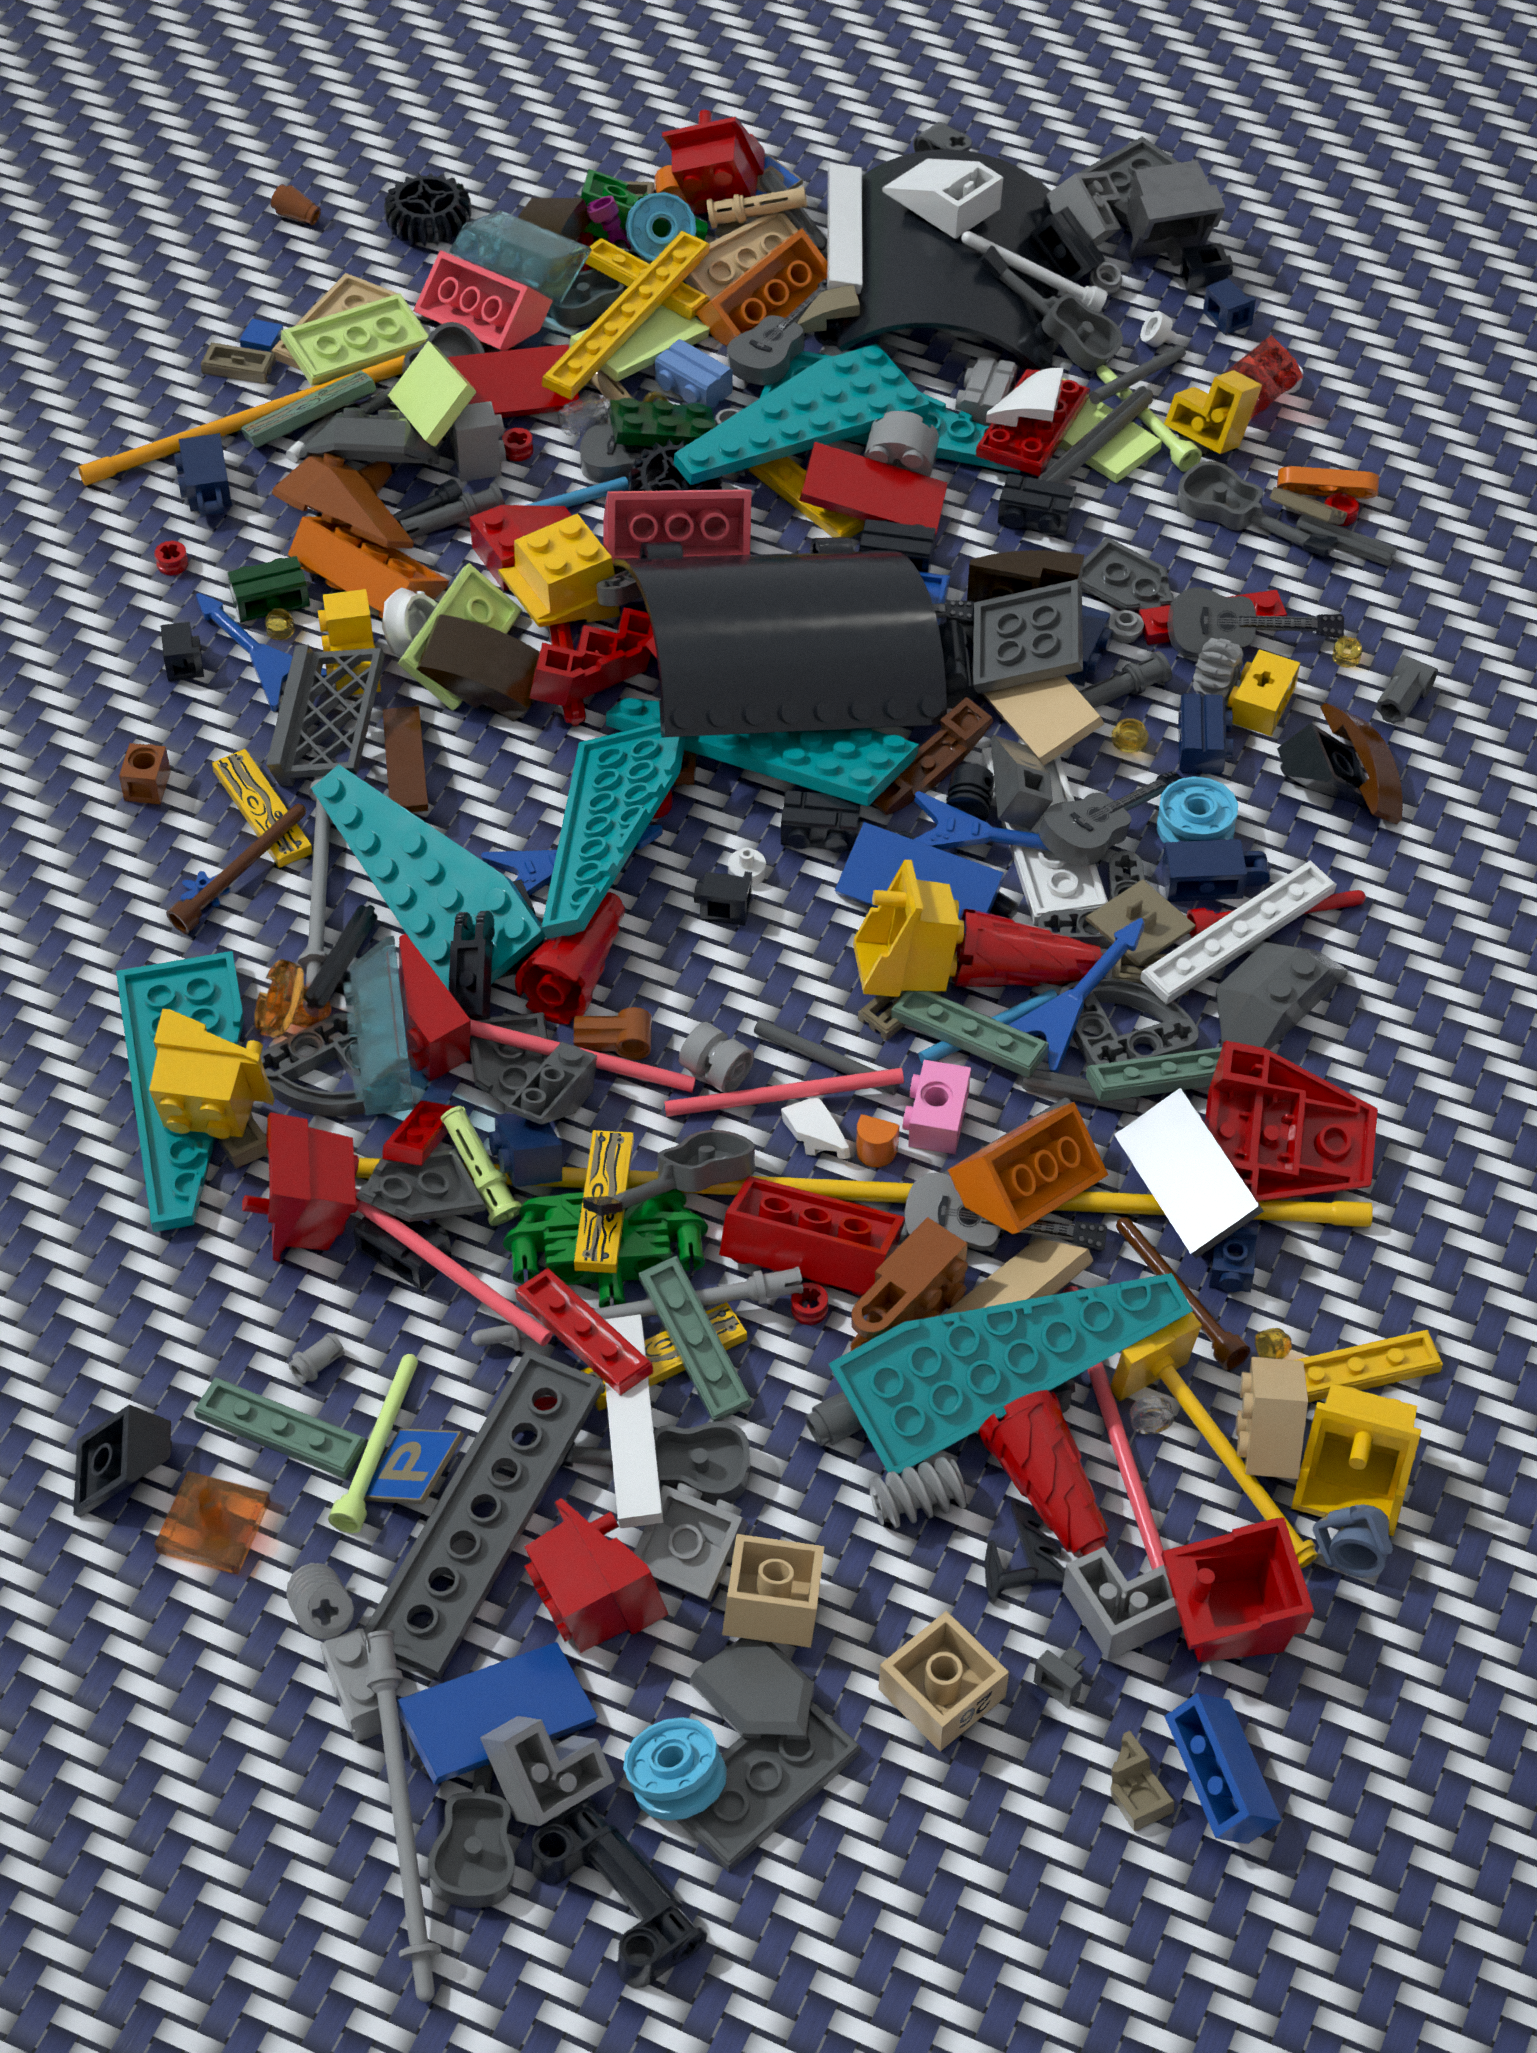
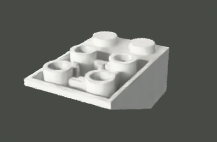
(949, 193)

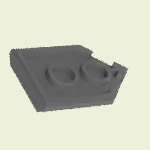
(1125, 577)
(505, 1068)
(425, 1191)
(756, 1690)

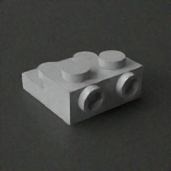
(692, 1541)

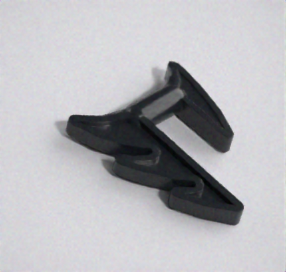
(1035, 1545)

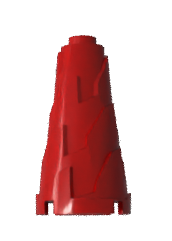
(1011, 953)
(567, 968)
(1047, 1469)

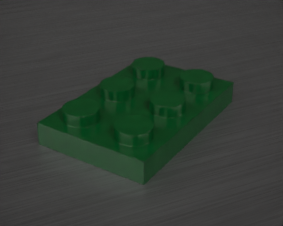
(658, 422)

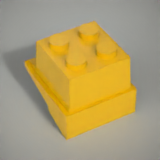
(559, 573)
(909, 937)
(204, 1079)
(1357, 1454)

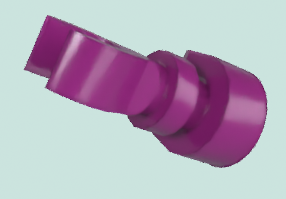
(605, 211)

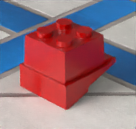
(714, 160)
(308, 1184)
(591, 1582)
(1239, 1592)

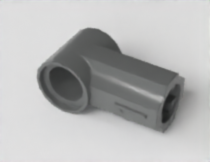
(1407, 684)

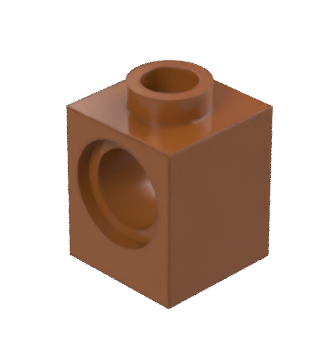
(144, 773)

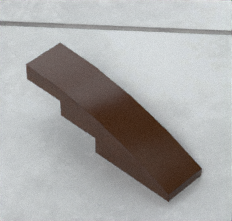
(405, 758)

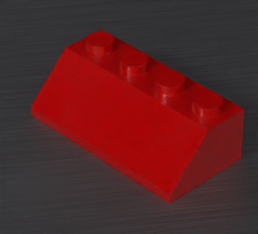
(819, 1234)

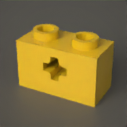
(1263, 692)

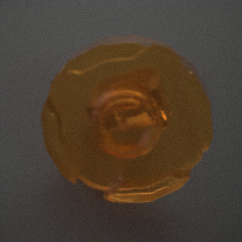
(285, 1001)

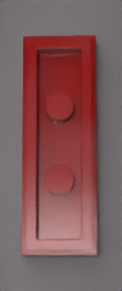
(417, 1134)

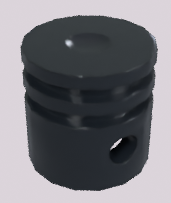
(971, 790)

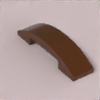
(938, 756)
(1383, 787)

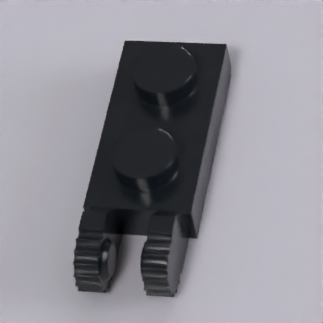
(472, 964)

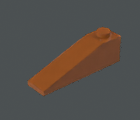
(342, 498)

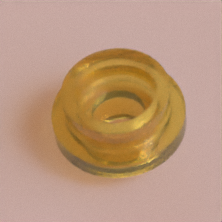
(1130, 735)

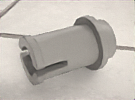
(310, 1362)

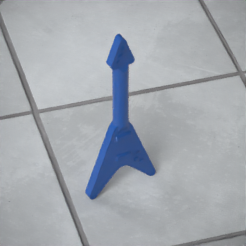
(269, 663)
(960, 829)
(537, 867)
(1059, 1016)

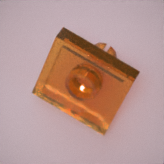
(212, 1522)

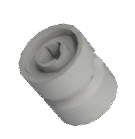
(712, 1055)

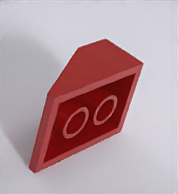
(498, 527)
(433, 1019)

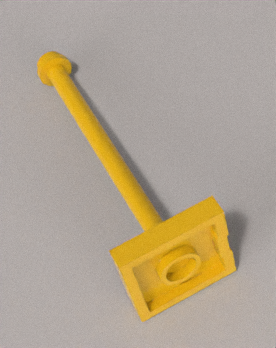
(1158, 1358)

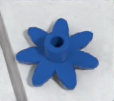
(196, 886)

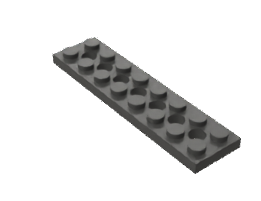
(495, 1535)

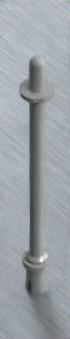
(315, 957)
(757, 1287)
(384, 1681)

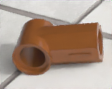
(626, 1034)

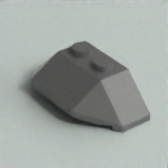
(371, 438)
(1273, 993)

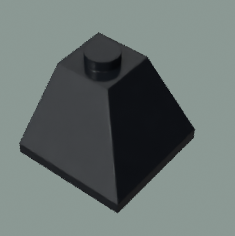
(1323, 765)
(118, 1455)

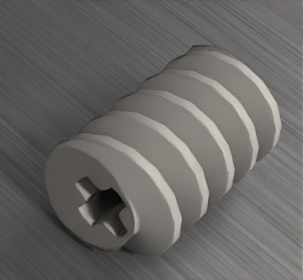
(917, 1491)
(319, 1601)

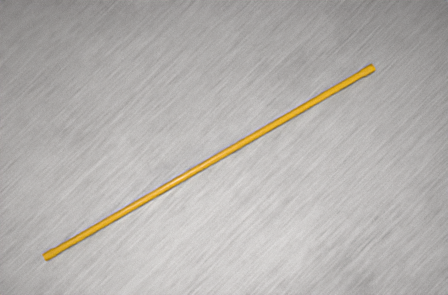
(1336, 1213)

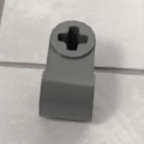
(941, 137)

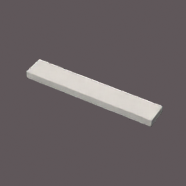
(844, 227)
(1237, 932)
(634, 1441)

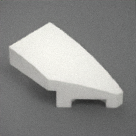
(816, 1127)

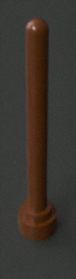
(186, 914)
(1228, 1348)

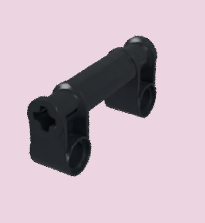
(664, 1929)

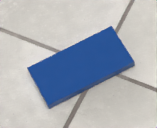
(881, 853)
(453, 1716)

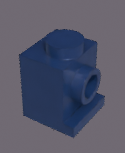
(1228, 306)
(1234, 1261)

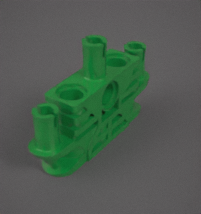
(552, 1227)

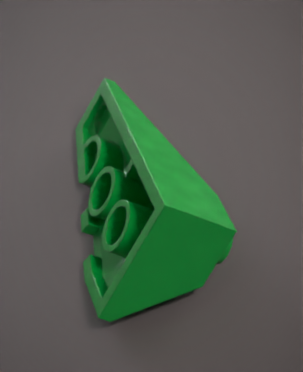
(601, 185)

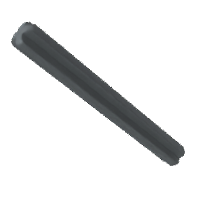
(1098, 436)

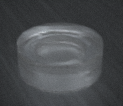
(1151, 1415)

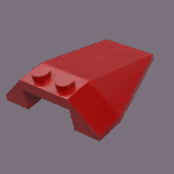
(1288, 1126)

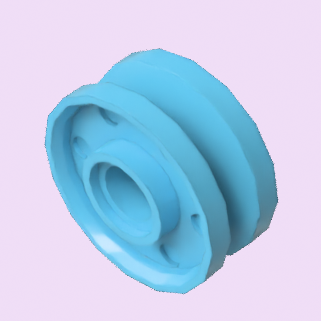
(646, 211)
(1196, 811)
(675, 1768)

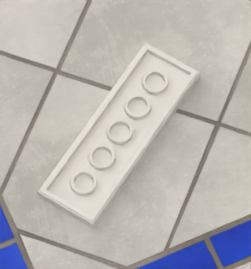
(1044, 877)

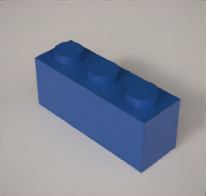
(1222, 1768)

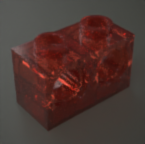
(1261, 367)

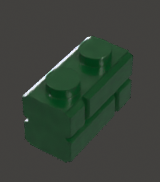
(268, 587)

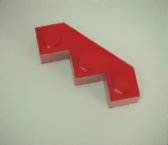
(598, 663)

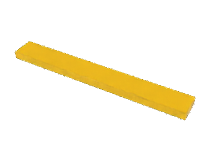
(625, 315)

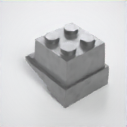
(1172, 209)

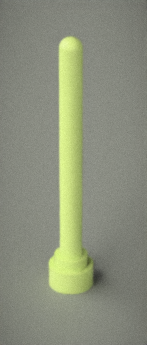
(1183, 453)
(349, 1511)

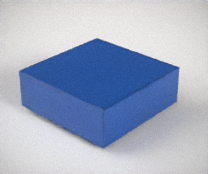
(261, 335)

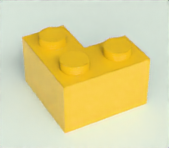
(1215, 417)
(348, 628)

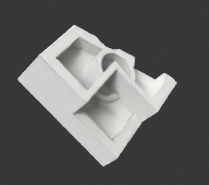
(1031, 399)

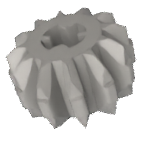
(1218, 668)

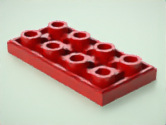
(513, 379)
(1033, 440)
(871, 489)

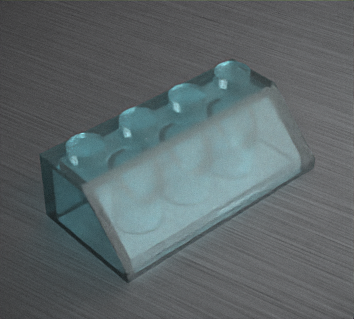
(522, 253)
(379, 1031)

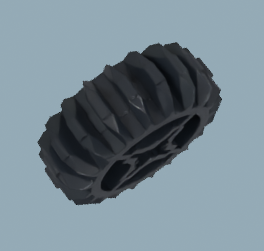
(427, 209)
(662, 461)

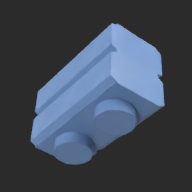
(693, 374)

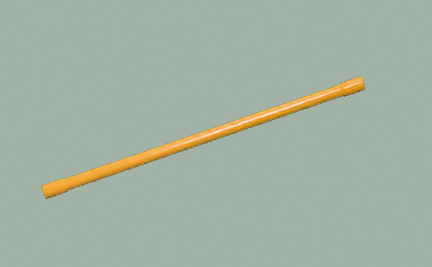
(110, 466)

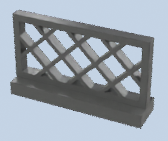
(299, 713)

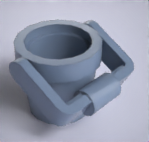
(1361, 1541)

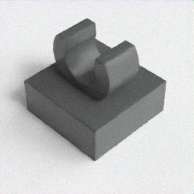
(1060, 1675)

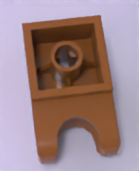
(913, 1282)

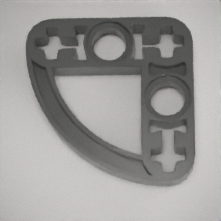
(1108, 1044)
(302, 1098)

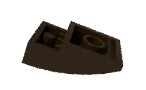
(560, 215)
(1020, 571)
(480, 665)

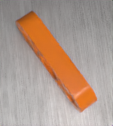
(1328, 481)

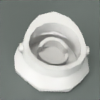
(404, 617)

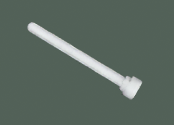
(1092, 297)

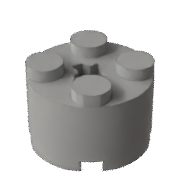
(903, 442)

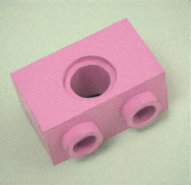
(939, 1126)

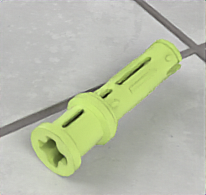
(487, 1179)

